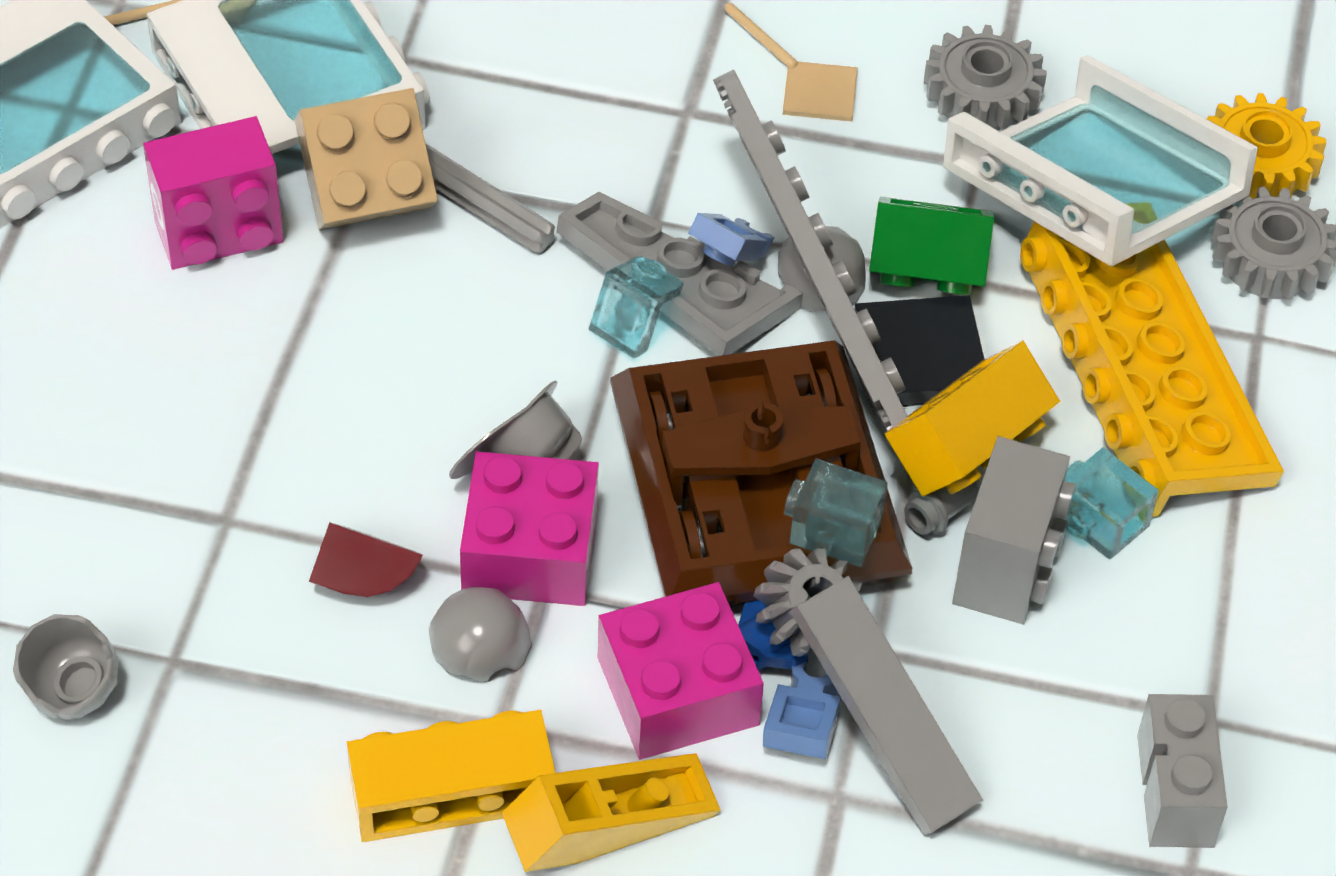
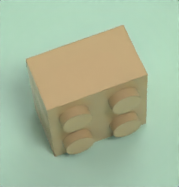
(365, 158)

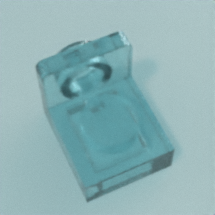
(632, 303)

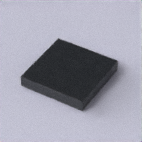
(927, 340)

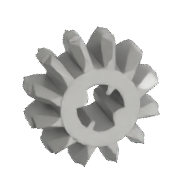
(789, 586)

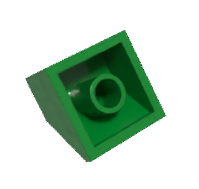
(931, 244)

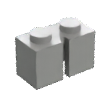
(1187, 785)

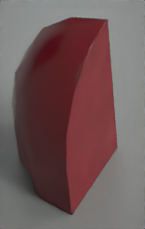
(361, 563)

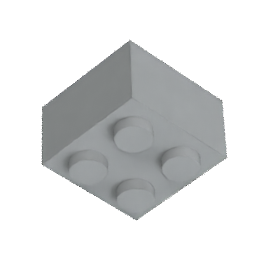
(1014, 531)

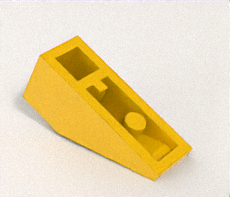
(606, 808)

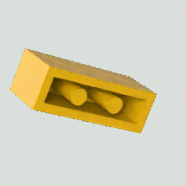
(960, 424)
(445, 773)

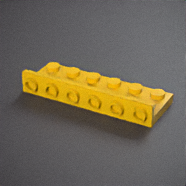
(1151, 368)

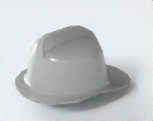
(536, 431)

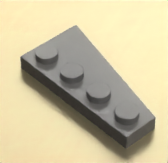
(717, 301)

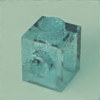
(1108, 503)
(836, 511)

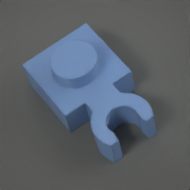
(728, 239)
(803, 715)

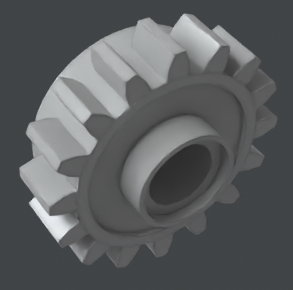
(985, 77)
(1275, 245)

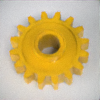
(1287, 145)

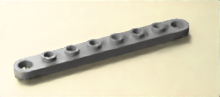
(810, 239)

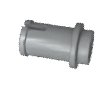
(933, 510)

